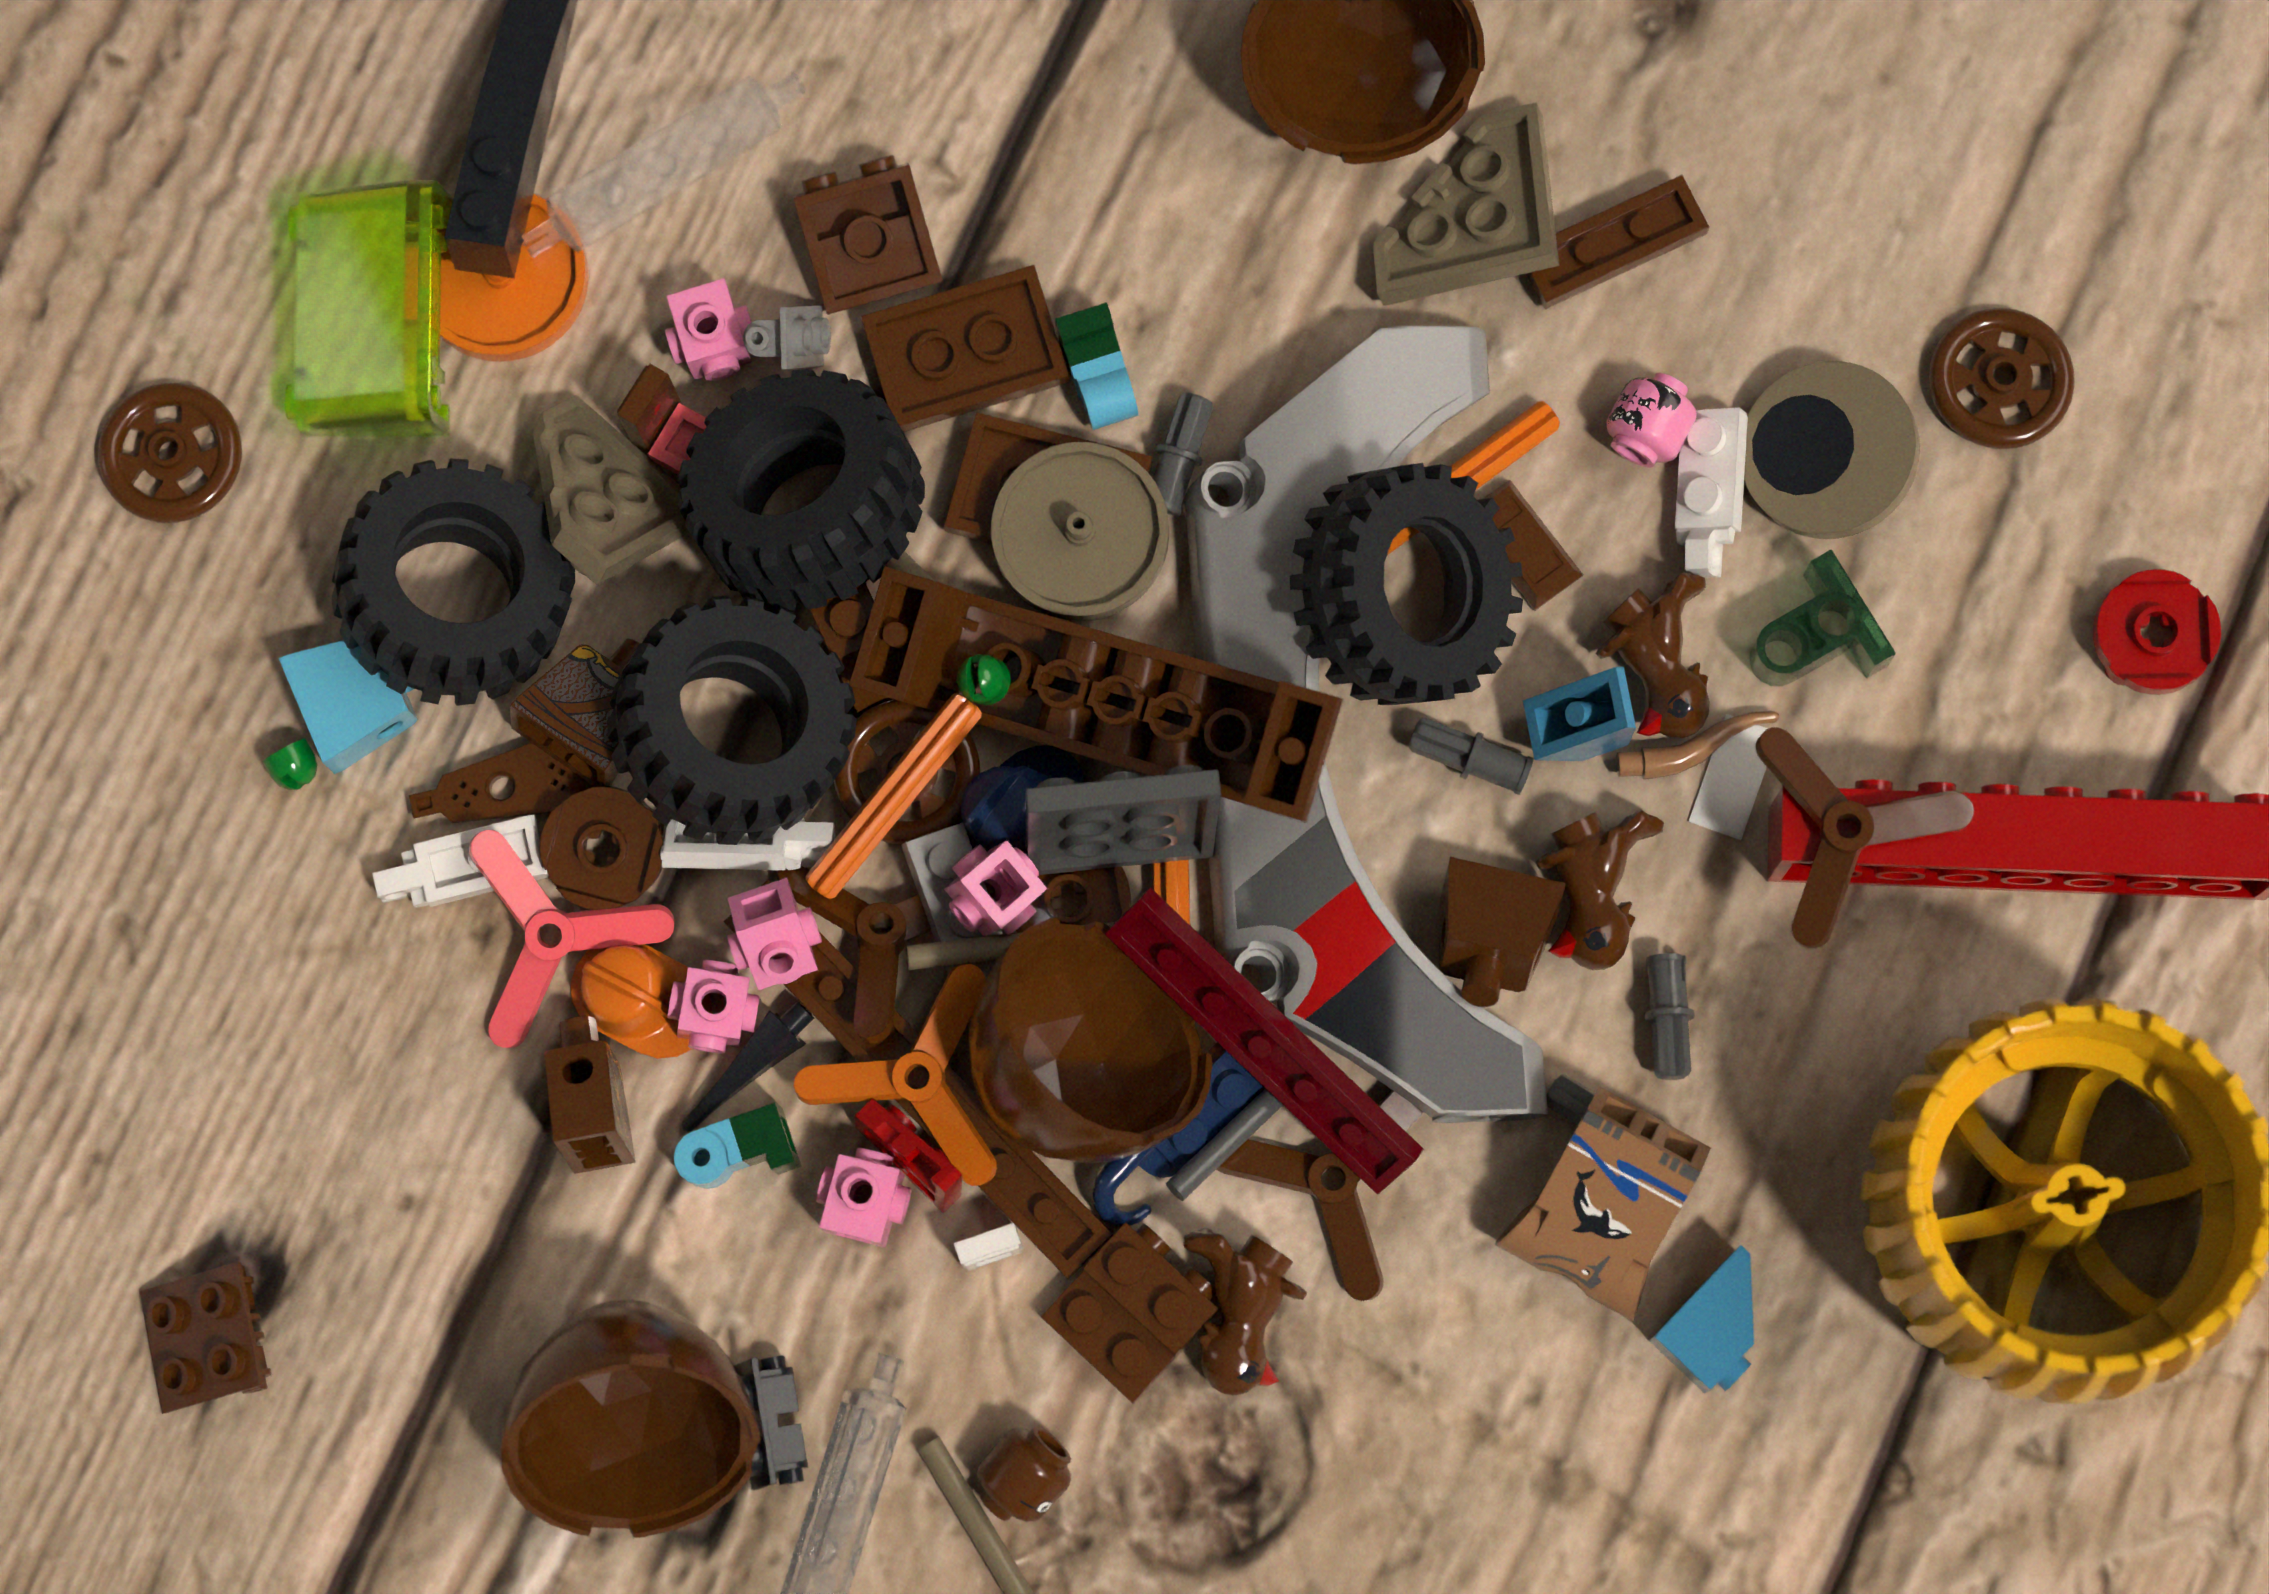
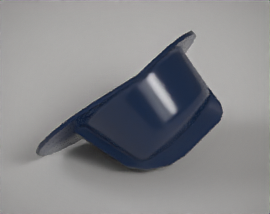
(996, 798)

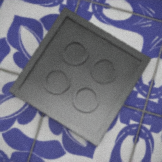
(1122, 820)

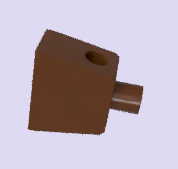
(1494, 927)

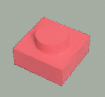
(675, 437)

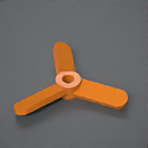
(890, 1078)

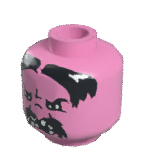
(1651, 420)

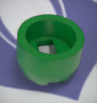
(992, 676)
(292, 765)

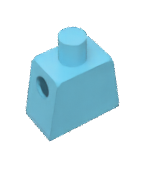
(344, 704)

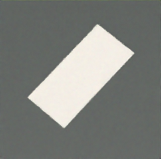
(1730, 784)

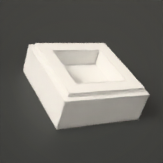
(989, 1247)

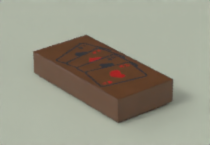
(648, 407)

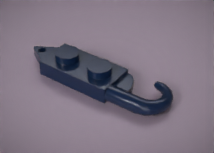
(1229, 1094)

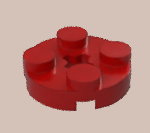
(2181, 607)

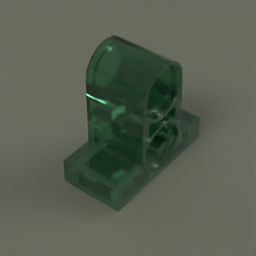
(1810, 642)

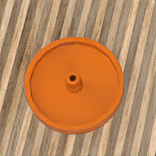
(517, 315)

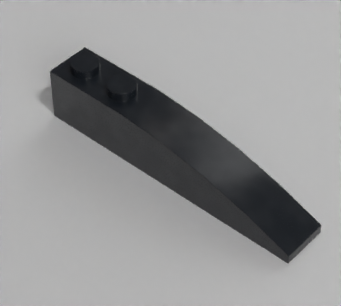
(508, 137)

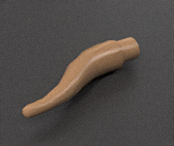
(1675, 759)

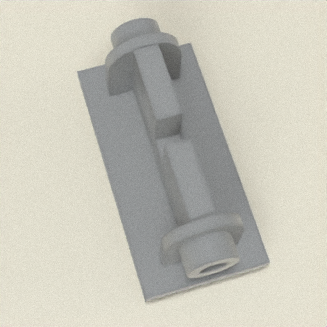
(797, 337)

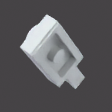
(1711, 488)
(786, 849)
(444, 872)

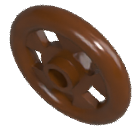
(139, 414)
(1987, 425)
(906, 722)

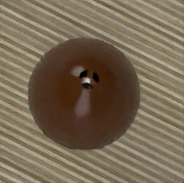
(1362, 72)
(1083, 1048)
(628, 1424)

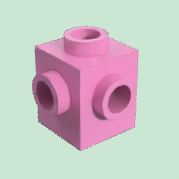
(708, 331)
(1015, 886)
(772, 934)
(713, 1031)
(865, 1221)

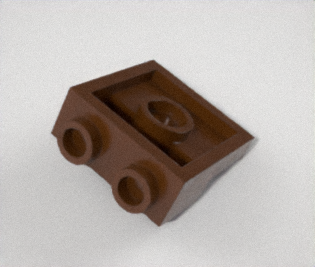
(866, 235)
(1132, 1310)

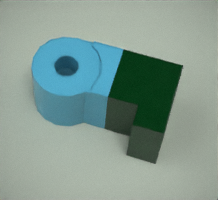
(1097, 365)
(717, 1150)

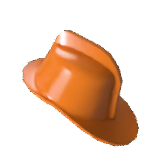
(630, 997)

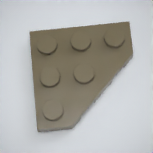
(1476, 216)
(602, 493)

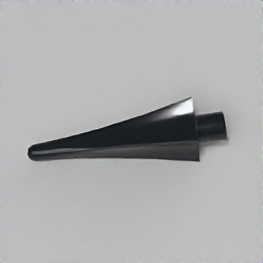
(769, 1044)

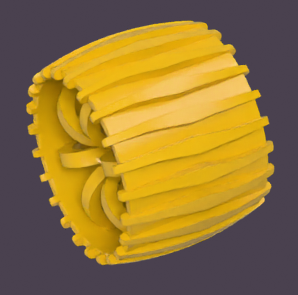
(2226, 1168)

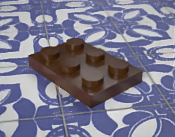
(965, 348)
(991, 456)

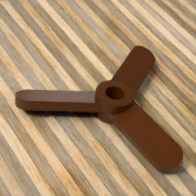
(1839, 855)
(877, 951)
(1339, 1207)

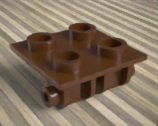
(204, 1337)

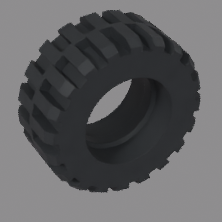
(767, 440)
(427, 651)
(776, 663)

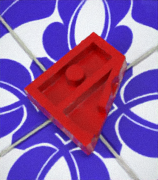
(923, 1165)

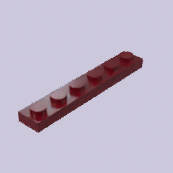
(1264, 1041)

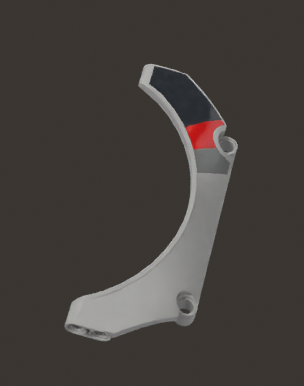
(1293, 889)

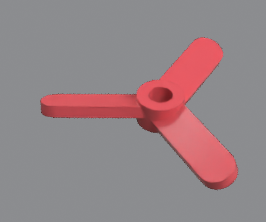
(538, 959)

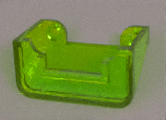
(369, 310)

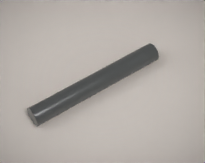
(1223, 1144)

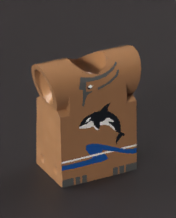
(1608, 1202)

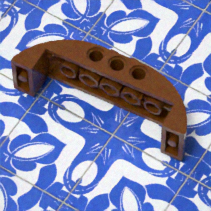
(1101, 692)

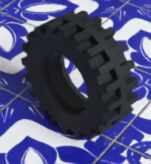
(1348, 598)

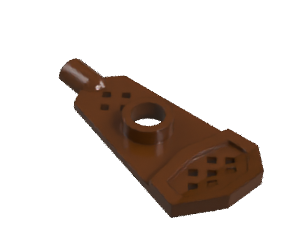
(531, 793)

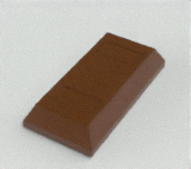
(1543, 560)

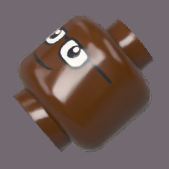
(1024, 1474)

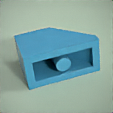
(1581, 718)
(1713, 1327)

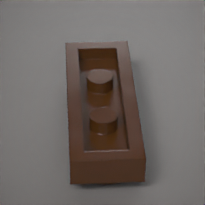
(1620, 240)

